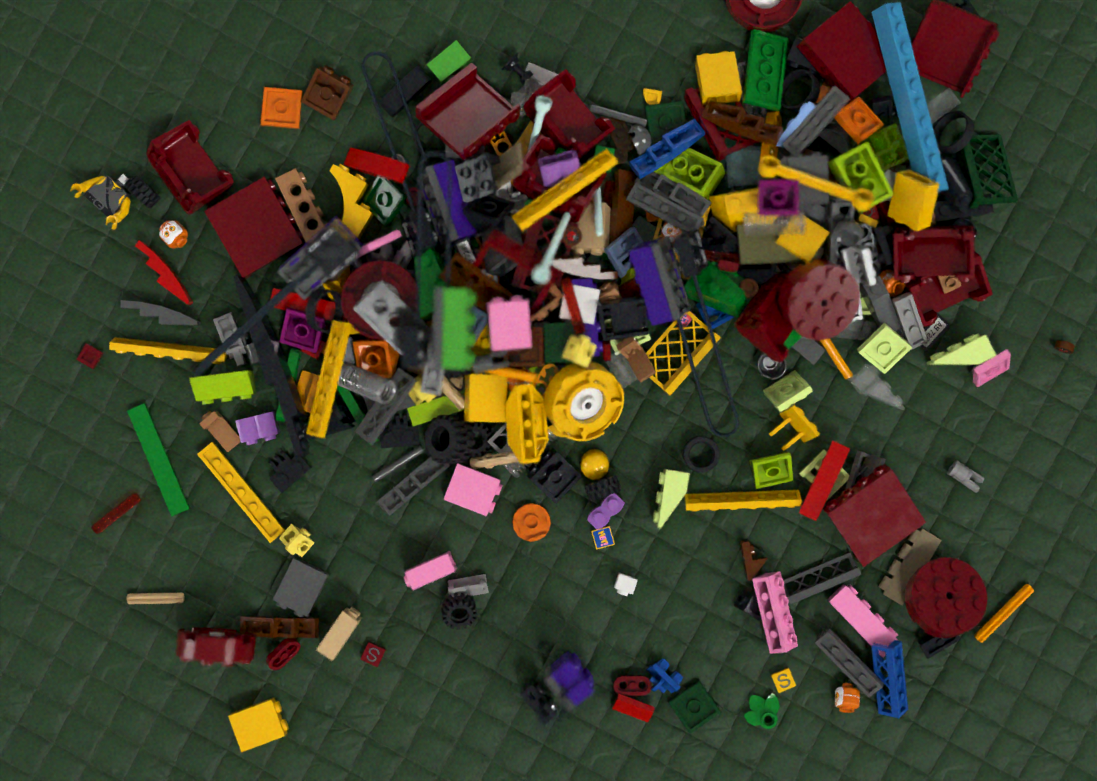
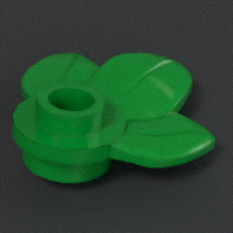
(760, 709)

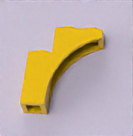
(355, 216)

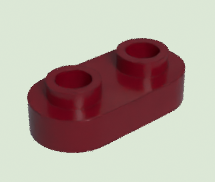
(283, 653)
(632, 687)

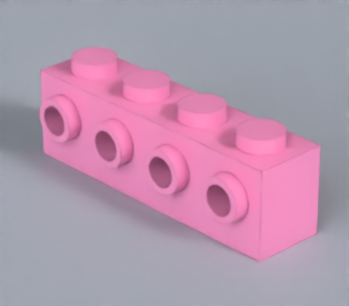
(775, 612)
(861, 618)

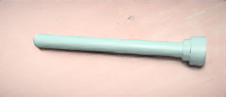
(542, 105)
(598, 211)
(542, 271)

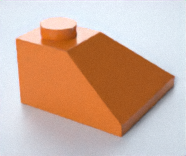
(376, 357)

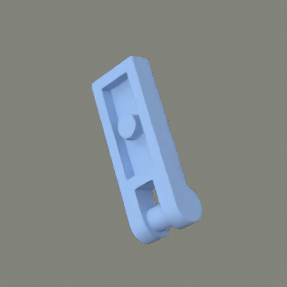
(792, 125)

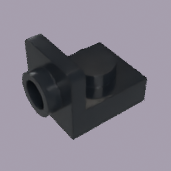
(748, 603)

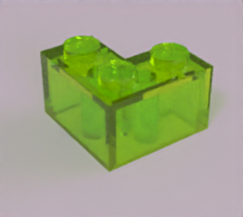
(889, 147)

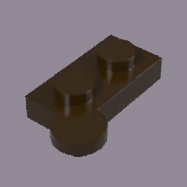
(622, 140)

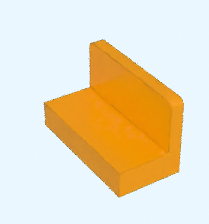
(307, 388)

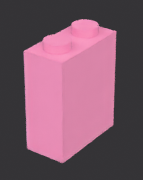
(508, 324)
(473, 490)
(430, 570)

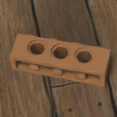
(286, 184)

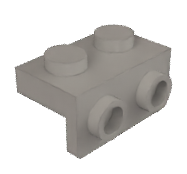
(858, 262)

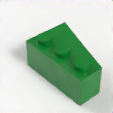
(431, 268)
(717, 291)

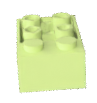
(972, 352)
(673, 489)

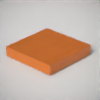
(281, 108)
(858, 120)

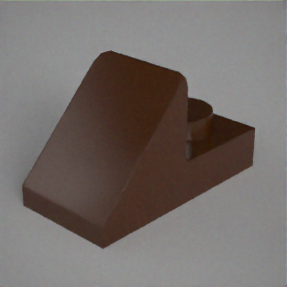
(751, 565)

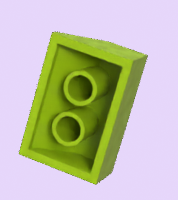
(224, 386)

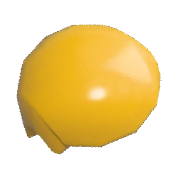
(594, 464)

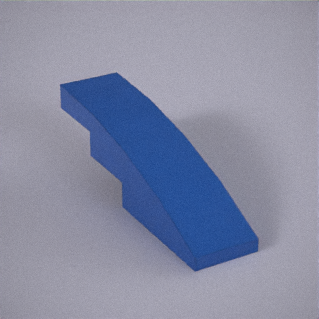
(667, 149)

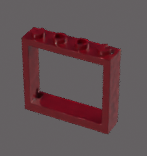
(519, 255)

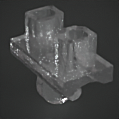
(621, 369)

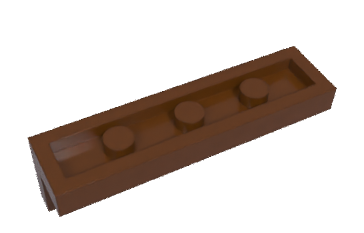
(462, 280)

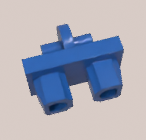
(661, 679)

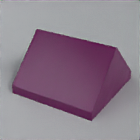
(778, 197)
(298, 333)

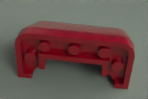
(569, 119)
(187, 167)
(532, 185)
(934, 252)
(931, 299)
(763, 320)

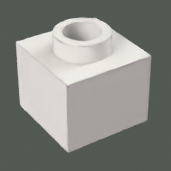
(625, 584)

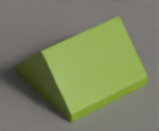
(772, 470)

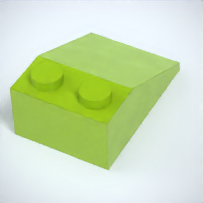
(860, 169)
(694, 171)

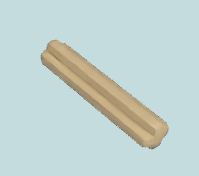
(155, 598)

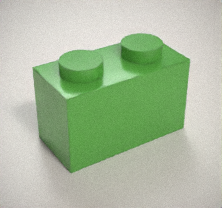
(449, 62)

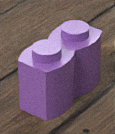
(557, 167)
(258, 427)
(601, 514)

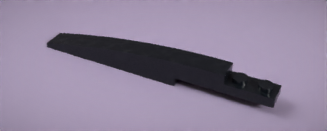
(275, 368)

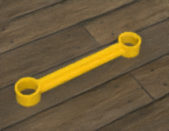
(817, 183)

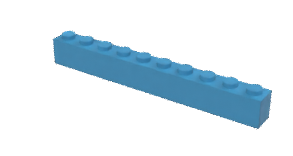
(908, 93)

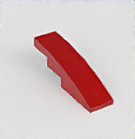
(376, 165)
(168, 277)
(324, 308)
(824, 480)

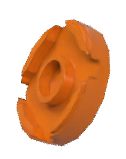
(531, 522)

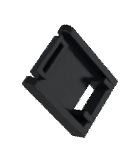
(627, 318)

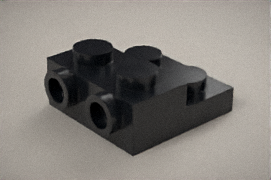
(553, 475)

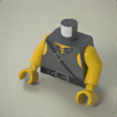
(107, 196)

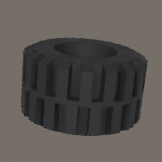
(460, 439)

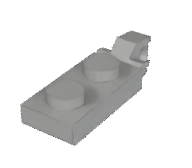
(226, 327)

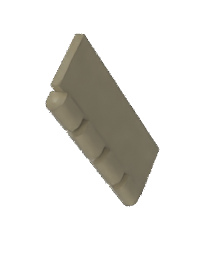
(509, 166)
(914, 557)

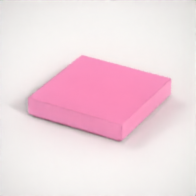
(376, 244)
(991, 368)

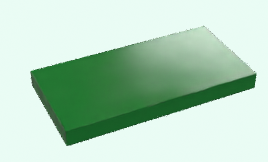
(765, 70)

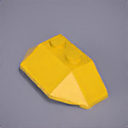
(730, 207)
(526, 423)

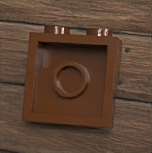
(327, 92)
(528, 356)

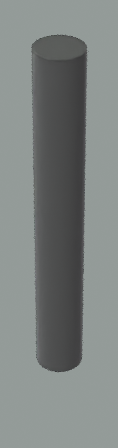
(618, 115)
(398, 463)

